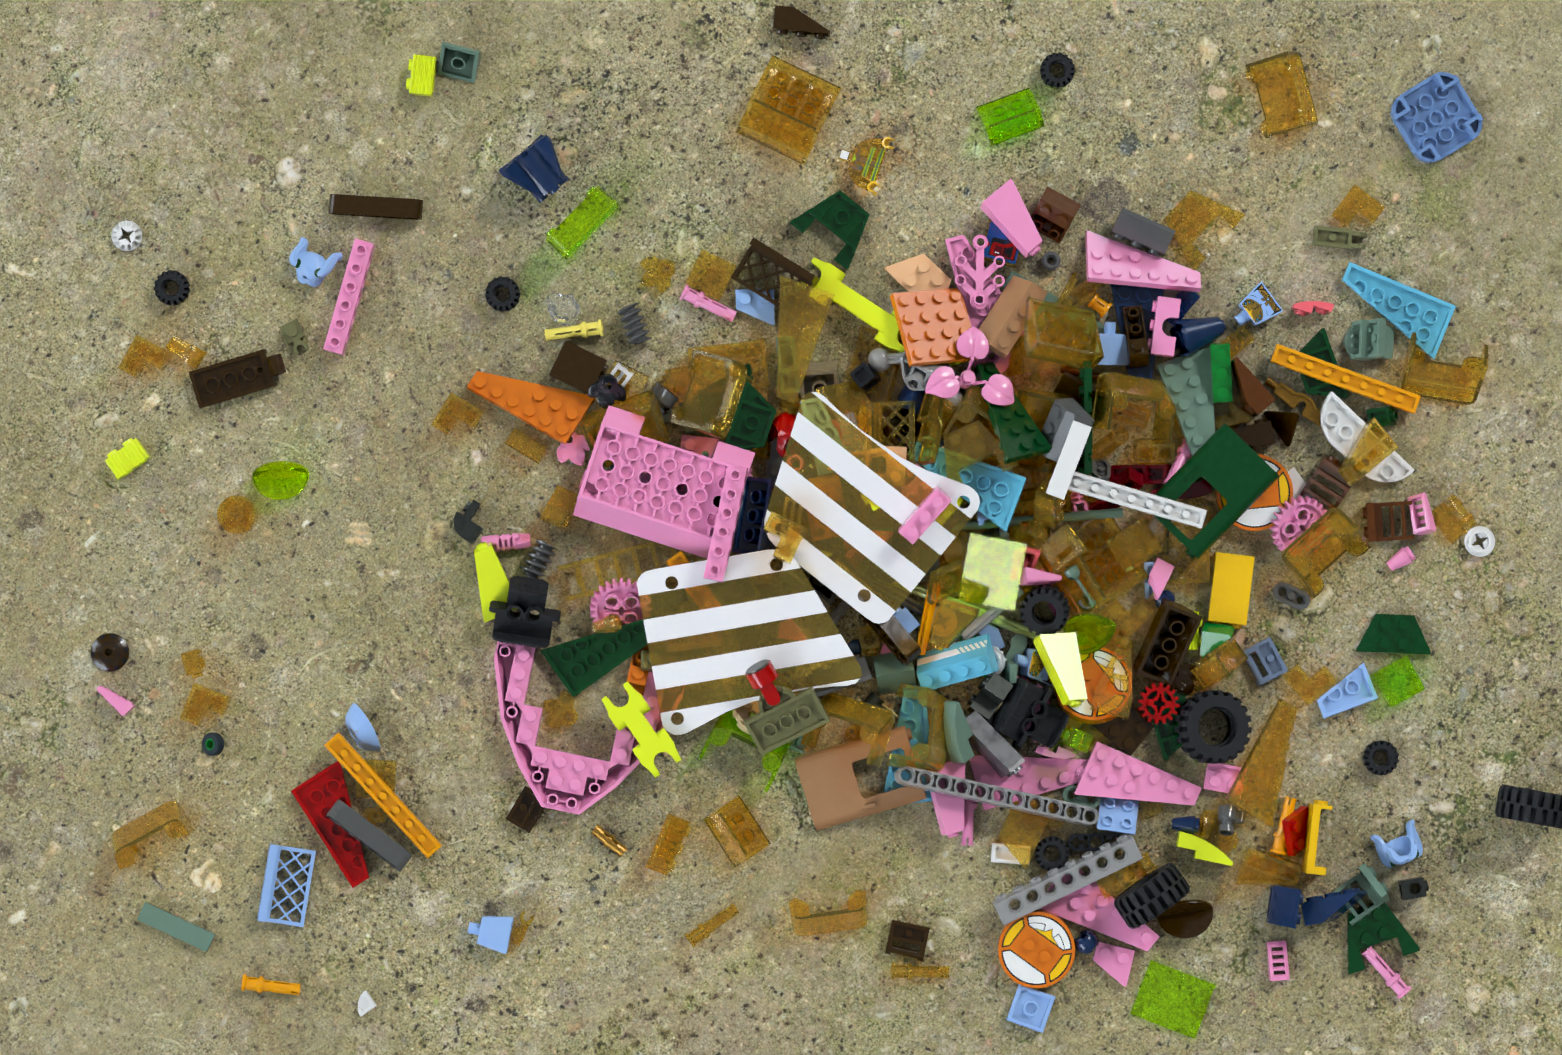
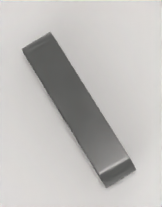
(369, 835)

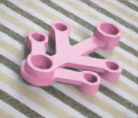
(979, 275)

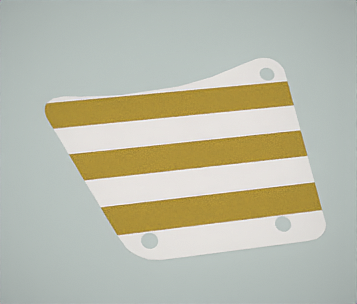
(829, 485)
(714, 631)

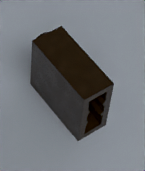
(578, 367)

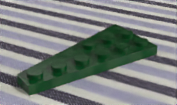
(1085, 390)
(593, 656)

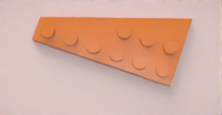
(541, 406)

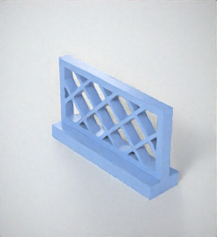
(269, 885)

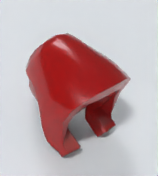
(782, 428)

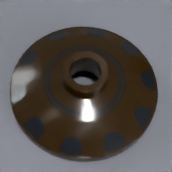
(119, 649)

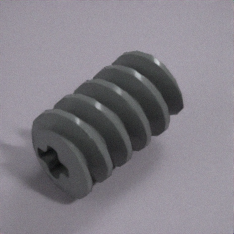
(633, 324)
(538, 559)

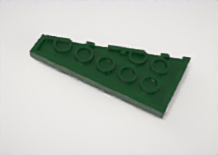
(1012, 424)

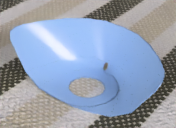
(366, 736)

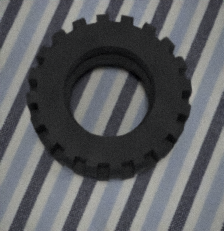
(1236, 726)
(1529, 806)
(1151, 895)

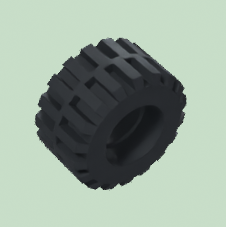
(1052, 596)

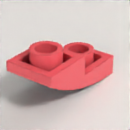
(1306, 307)

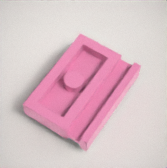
(1220, 777)

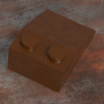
(1251, 391)

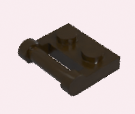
(910, 934)

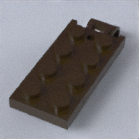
(235, 377)
(1125, 732)

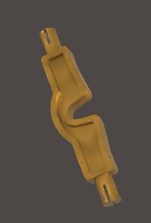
(1293, 398)

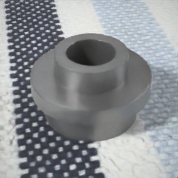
(1055, 256)

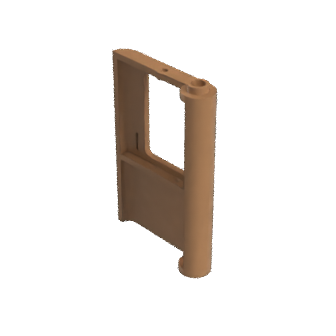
(833, 787)

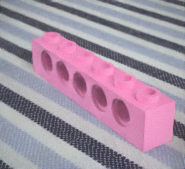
(349, 297)
(726, 523)

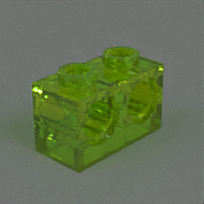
(1076, 739)

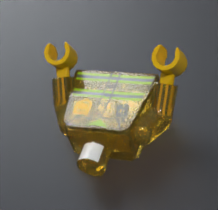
(866, 162)

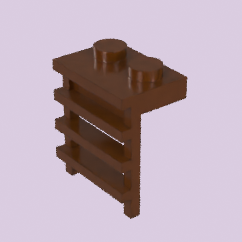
(1329, 469)
(1374, 527)

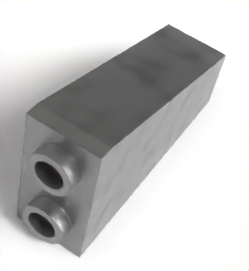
(993, 746)

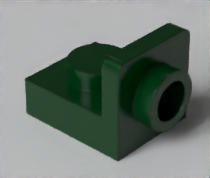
(1385, 415)

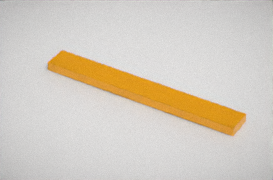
(1345, 379)
(383, 795)

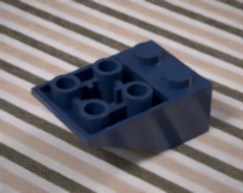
(1284, 906)
(1328, 909)

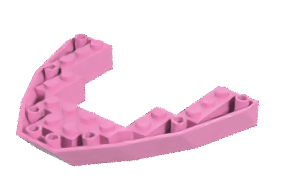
(557, 777)

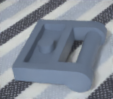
(1269, 658)

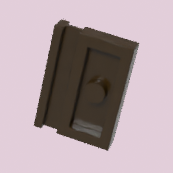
(525, 810)

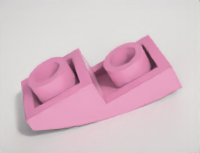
(1063, 752)

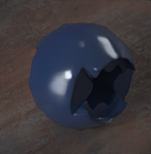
(1086, 942)

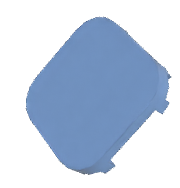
(1436, 117)

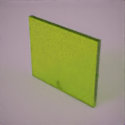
(992, 571)
(1172, 999)

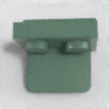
(1369, 340)

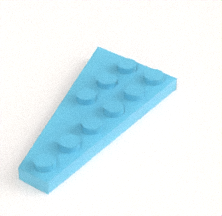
(1403, 306)
(996, 489)
(916, 718)

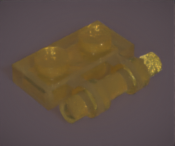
(1447, 522)

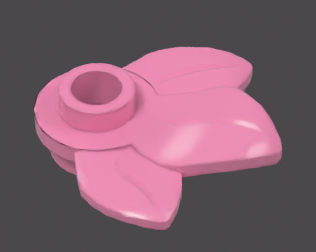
(574, 451)

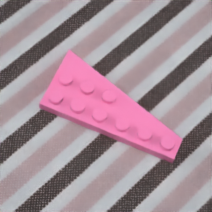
(960, 246)
(1124, 265)
(1035, 777)

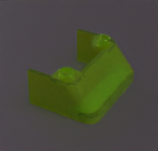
(582, 223)
(726, 727)

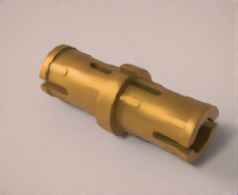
(609, 840)

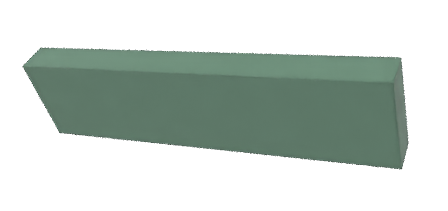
(176, 926)

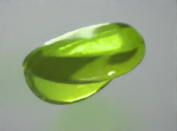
(280, 479)
(1091, 631)

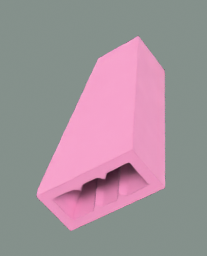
(1013, 219)
(950, 809)

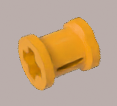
(1099, 305)

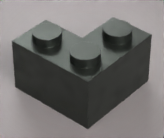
(992, 692)

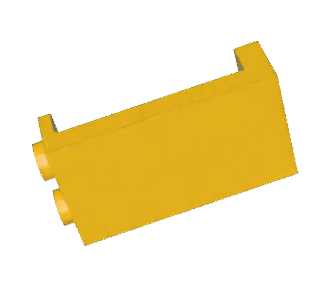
(1230, 589)
(1311, 839)

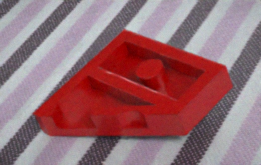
(1295, 830)

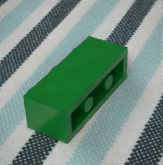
(1221, 372)

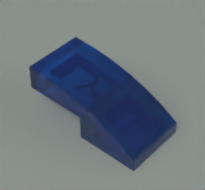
(1187, 301)

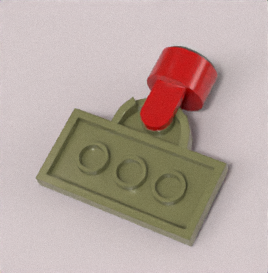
(782, 712)

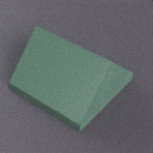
(459, 62)
(892, 672)

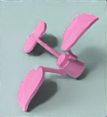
(946, 385)

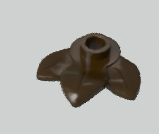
(1183, 679)

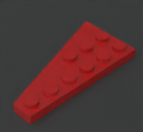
(316, 799)

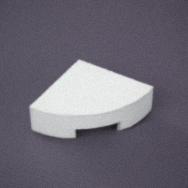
(365, 1003)

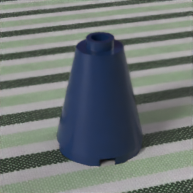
(1196, 333)

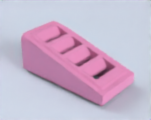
(1427, 513)
(1037, 577)
(121, 704)
(1278, 977)

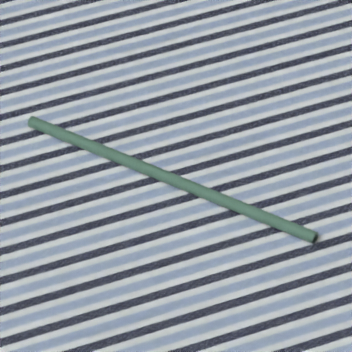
(1068, 517)

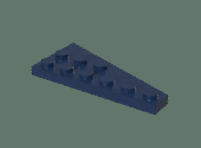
(1136, 296)

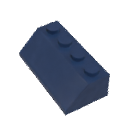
(750, 524)

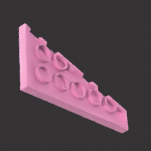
(1124, 777)
(1098, 913)

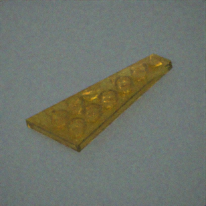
(801, 321)
(1264, 768)

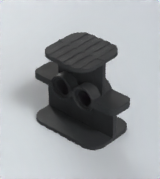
(522, 626)
(1019, 708)

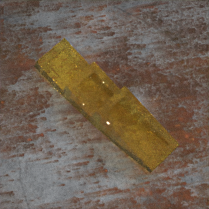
(930, 433)

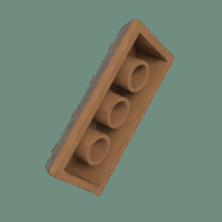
(1007, 317)

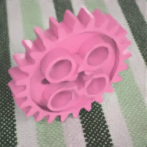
(1289, 516)
(620, 605)

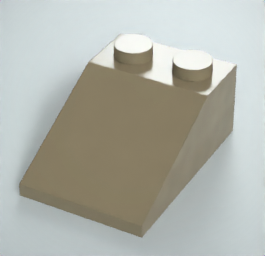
(819, 375)

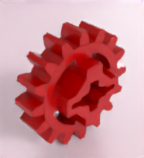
(1150, 702)

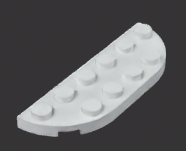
(1341, 430)

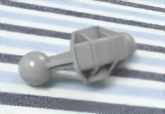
(914, 376)

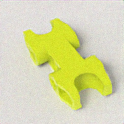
(633, 717)

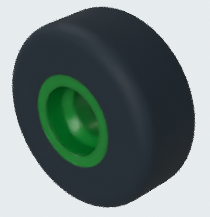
(218, 744)

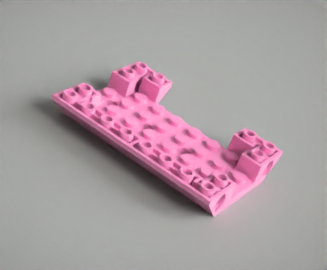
(654, 507)

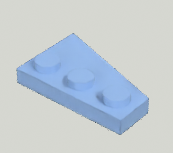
(1349, 693)

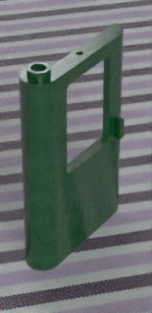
(1233, 471)

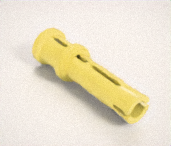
(587, 329)

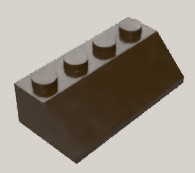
(1167, 642)

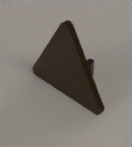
(1284, 424)

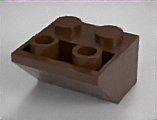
(1054, 214)

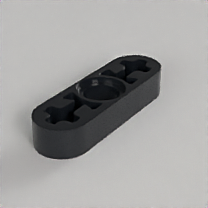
(1081, 837)

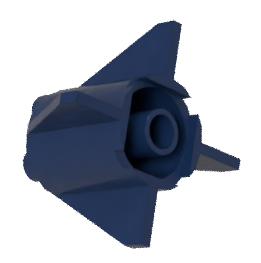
(536, 169)

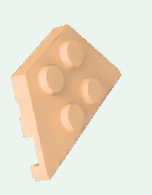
(918, 274)

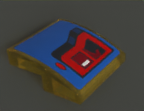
(1000, 246)

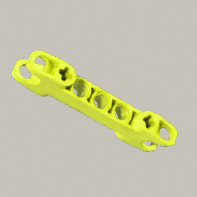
(853, 302)

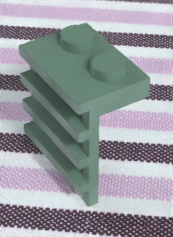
(1375, 891)

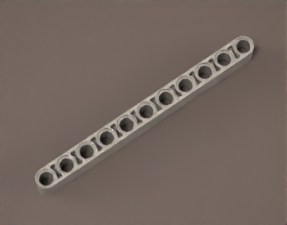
(1005, 796)

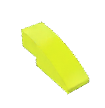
(1202, 849)

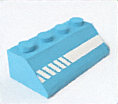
(957, 663)

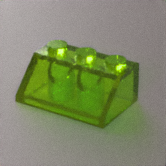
(1010, 116)

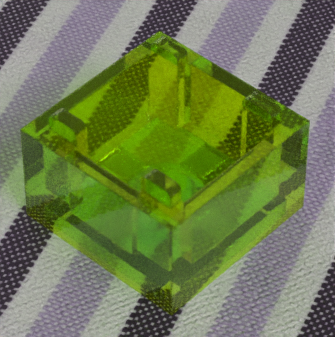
(1397, 681)

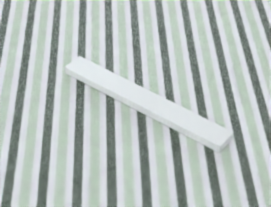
(1137, 500)

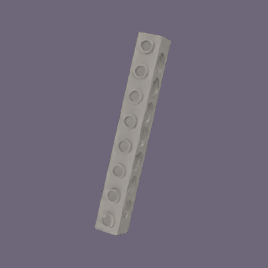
(1130, 855)

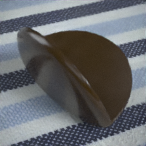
(1186, 918)

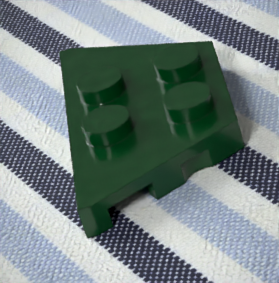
(1320, 348)
(751, 420)
(1393, 635)
(1165, 732)

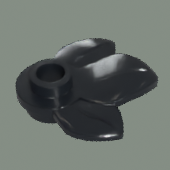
(607, 393)

